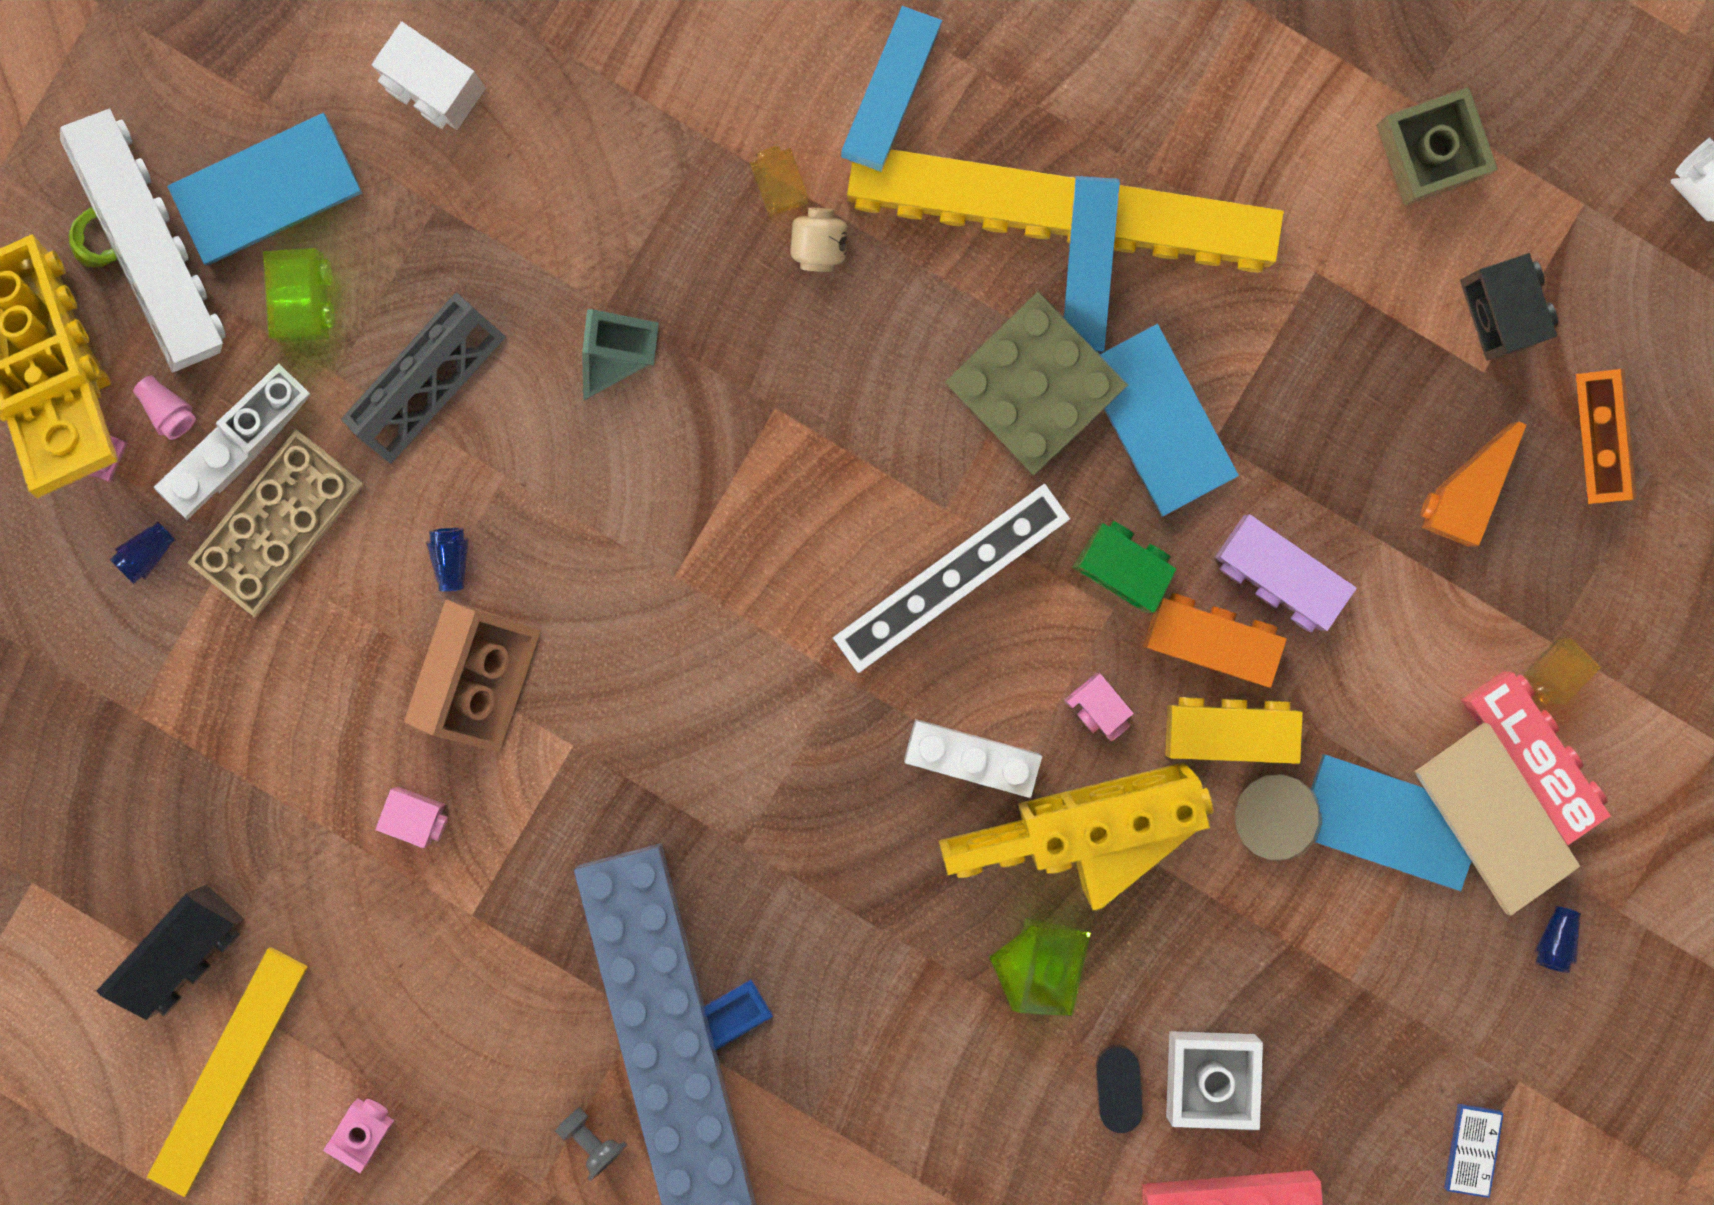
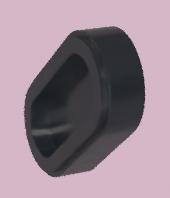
(1119, 1089)

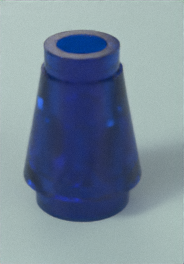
(142, 552)
(448, 557)
(1559, 941)

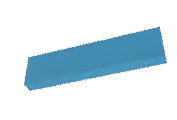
(891, 88)
(1091, 257)

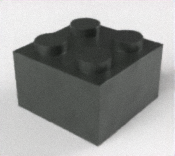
(1509, 306)

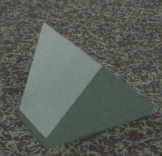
(615, 349)

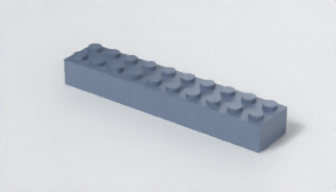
(663, 1029)

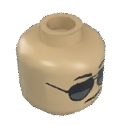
(818, 240)

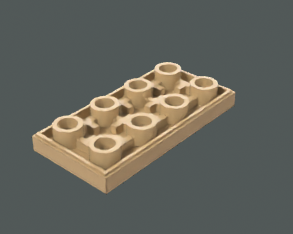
(276, 523)
(1497, 818)

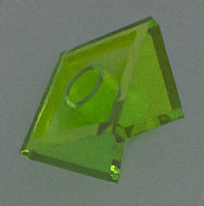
(1042, 968)

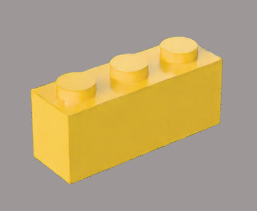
(1233, 731)

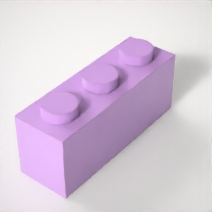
(1284, 574)

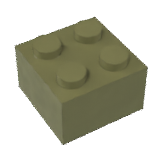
(1436, 146)

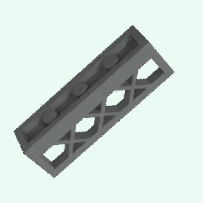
(412, 370)

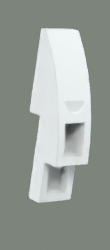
(234, 443)

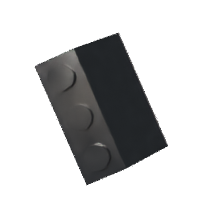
(173, 954)

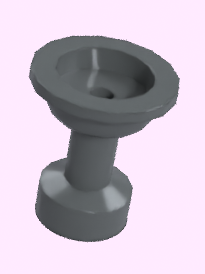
(600, 1153)

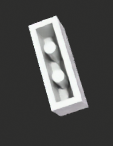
(972, 758)

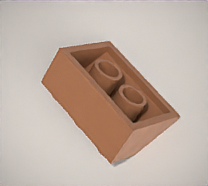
(472, 676)

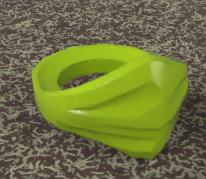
(77, 239)

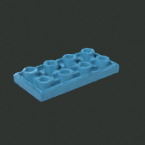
(265, 189)
(1164, 424)
(1387, 823)

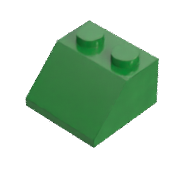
(1125, 567)

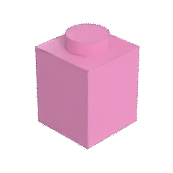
(412, 817)

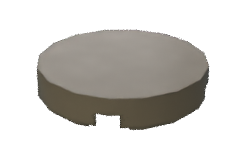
(1278, 817)

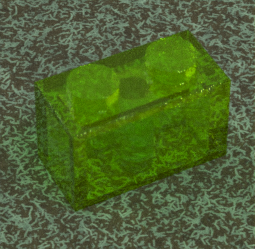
(298, 295)

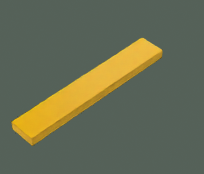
(227, 1072)

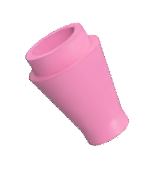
(165, 409)

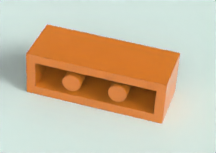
(1606, 436)
(1215, 640)

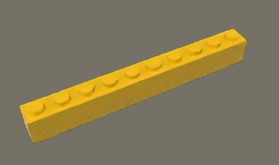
(1044, 207)

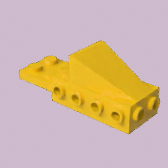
(48, 373)
(1107, 828)

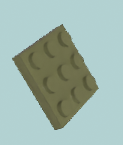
(1036, 383)

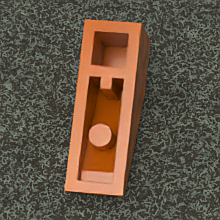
(1469, 495)

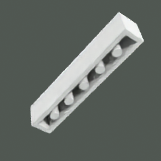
(142, 240)
(951, 578)

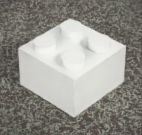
(429, 76)
(1214, 1080)

